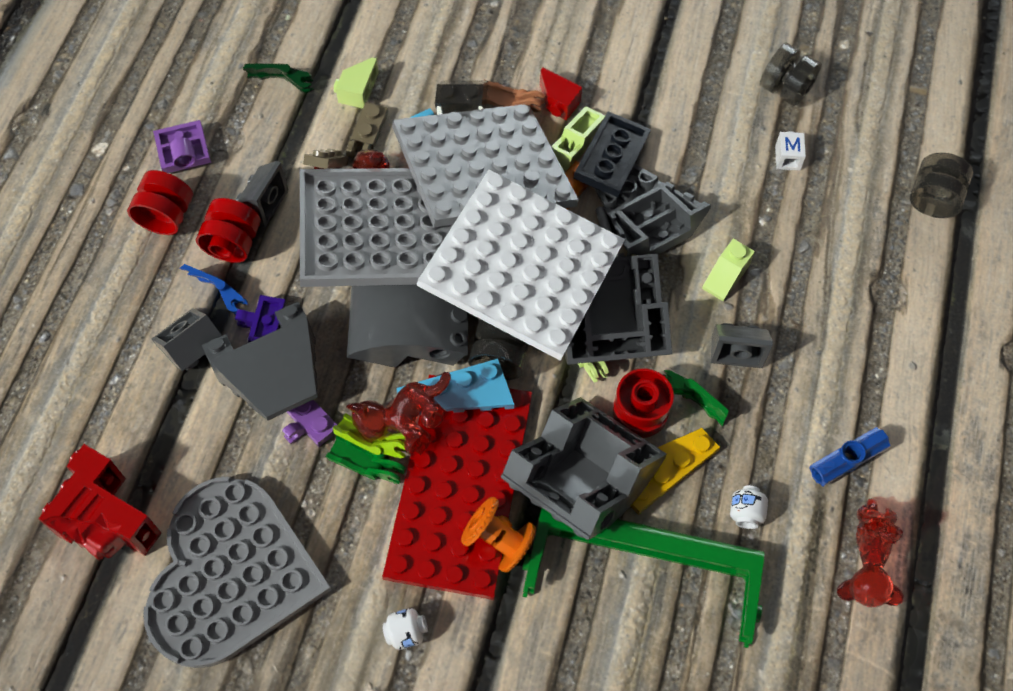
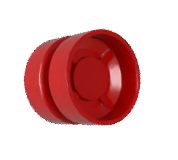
(160, 202)
(228, 230)
(643, 402)

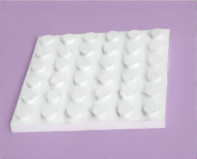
(522, 264)

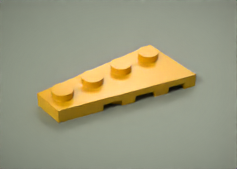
(682, 458)

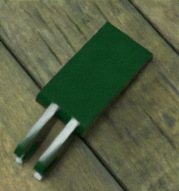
(284, 71)

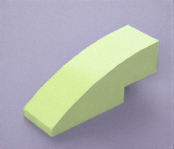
(577, 137)

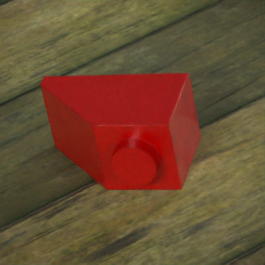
(560, 94)

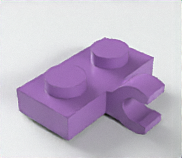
(310, 420)

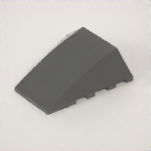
(652, 213)

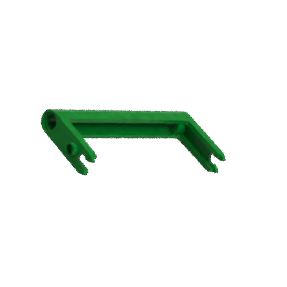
(665, 546)

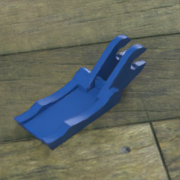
(229, 295)

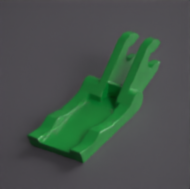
(692, 390)
(363, 461)

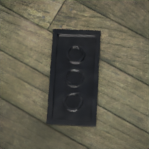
(612, 154)

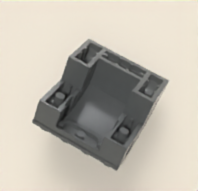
(624, 315)
(404, 322)
(583, 468)

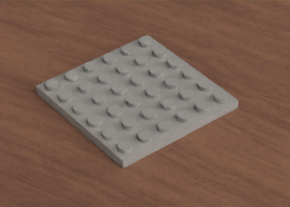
(456, 150)
(364, 228)

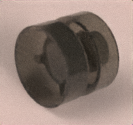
(793, 77)
(941, 185)
(496, 343)

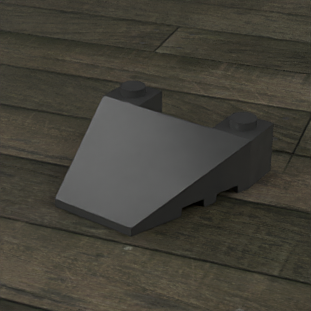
(272, 370)

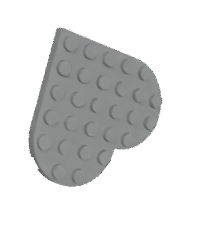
(231, 575)

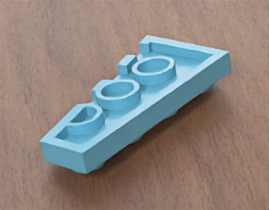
(474, 388)

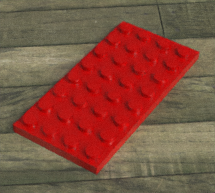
(446, 490)

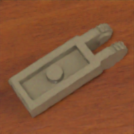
(367, 128)

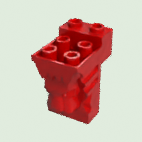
(92, 514)

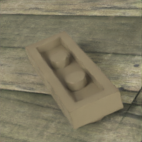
(326, 159)

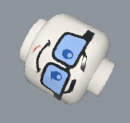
(749, 507)
(404, 629)

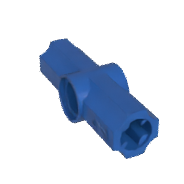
(838, 464)

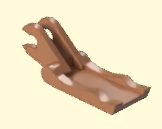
(504, 96)

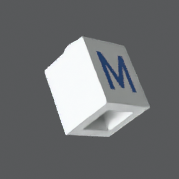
(790, 151)

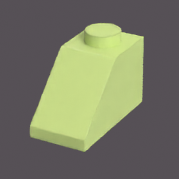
(357, 83)
(728, 269)

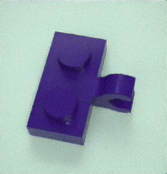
(263, 320)

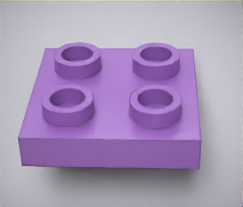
(181, 146)

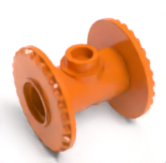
(499, 534)

